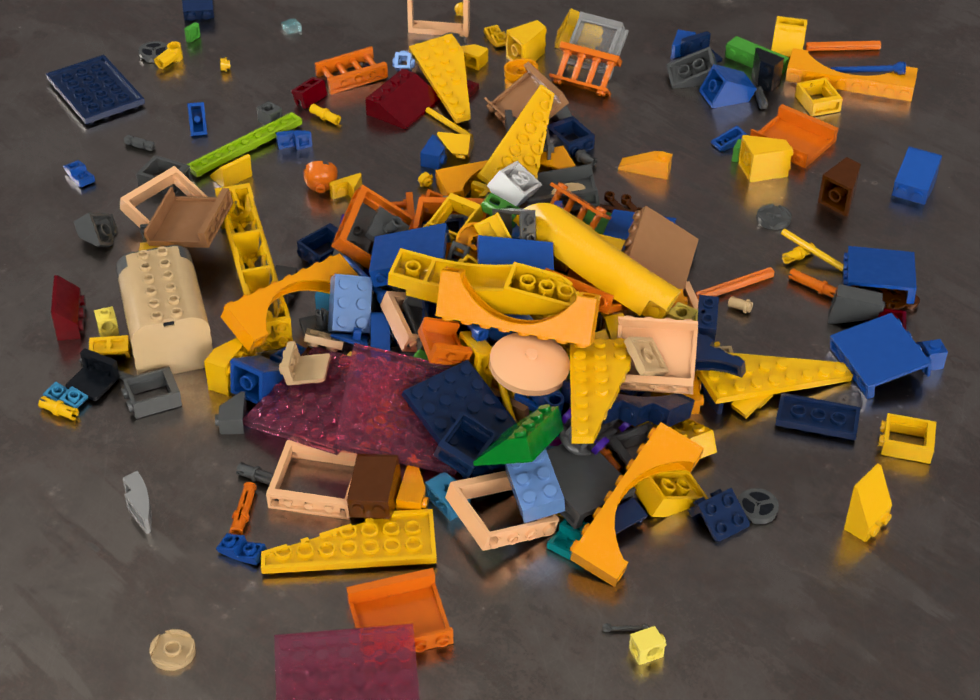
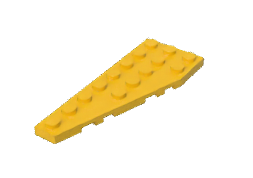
(444, 68)
(524, 139)
(772, 376)
(594, 384)
(396, 541)

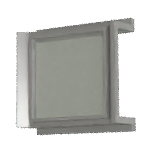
(600, 35)

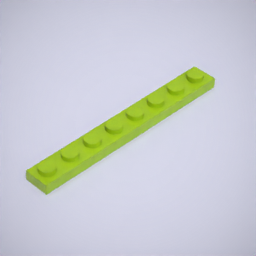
(243, 144)

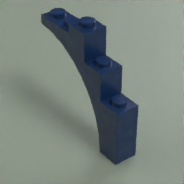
(709, 359)
(637, 409)

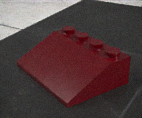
(401, 99)

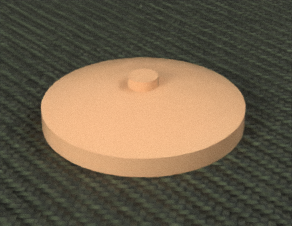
(529, 364)

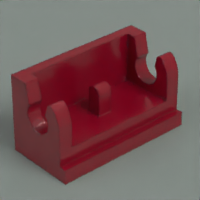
(309, 92)

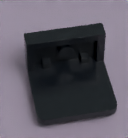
(96, 375)

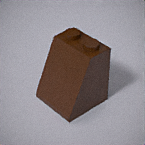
(839, 186)
(374, 486)

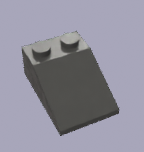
(691, 69)

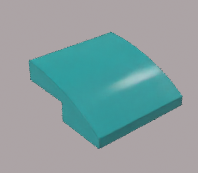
(564, 538)

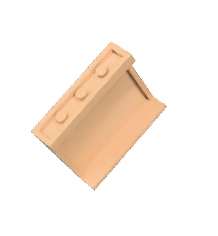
(677, 346)

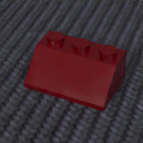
(67, 309)

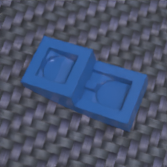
(297, 138)
(79, 174)

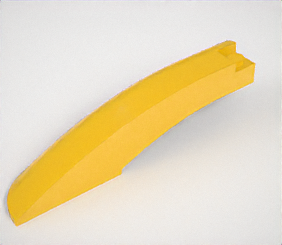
(602, 262)
(506, 288)

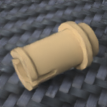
(740, 304)

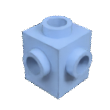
(403, 56)

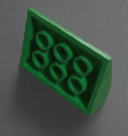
(524, 439)

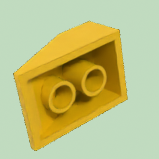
(669, 493)
(869, 505)

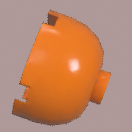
(319, 175)

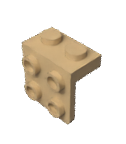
(305, 368)

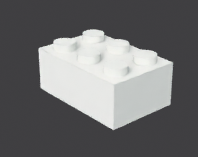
(514, 184)

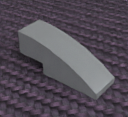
(138, 500)

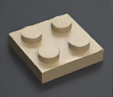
(321, 338)
(646, 356)

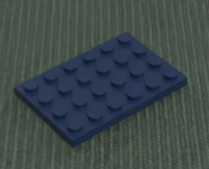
(95, 89)
(444, 397)

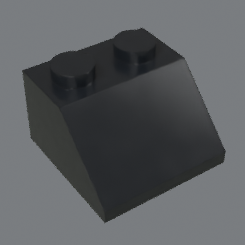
(767, 70)

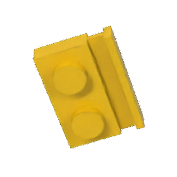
(493, 227)

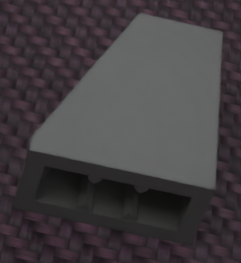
(854, 305)

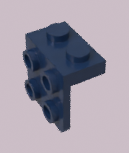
(721, 514)

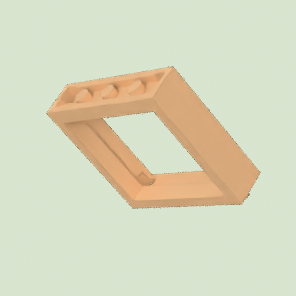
(439, 28)
(151, 188)
(392, 309)
(488, 484)
(307, 502)

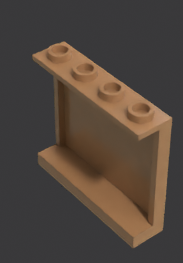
(520, 93)
(188, 220)
(661, 246)

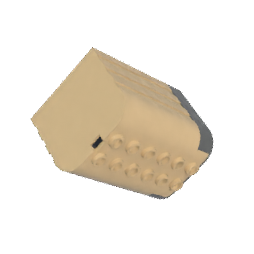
(164, 310)

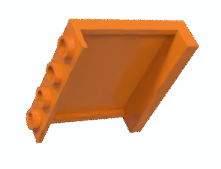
(803, 132)
(607, 302)
(400, 601)

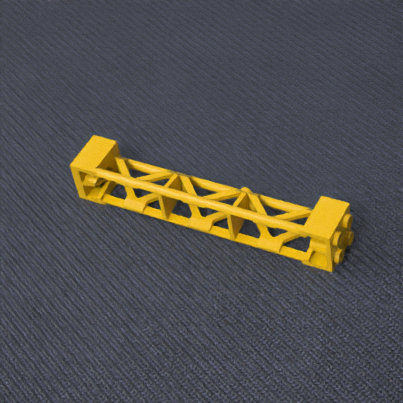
(247, 251)

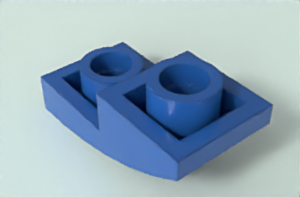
(238, 548)

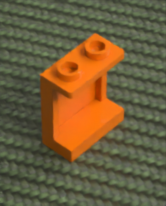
(442, 342)

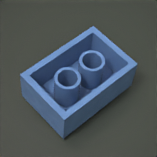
(349, 304)
(536, 488)

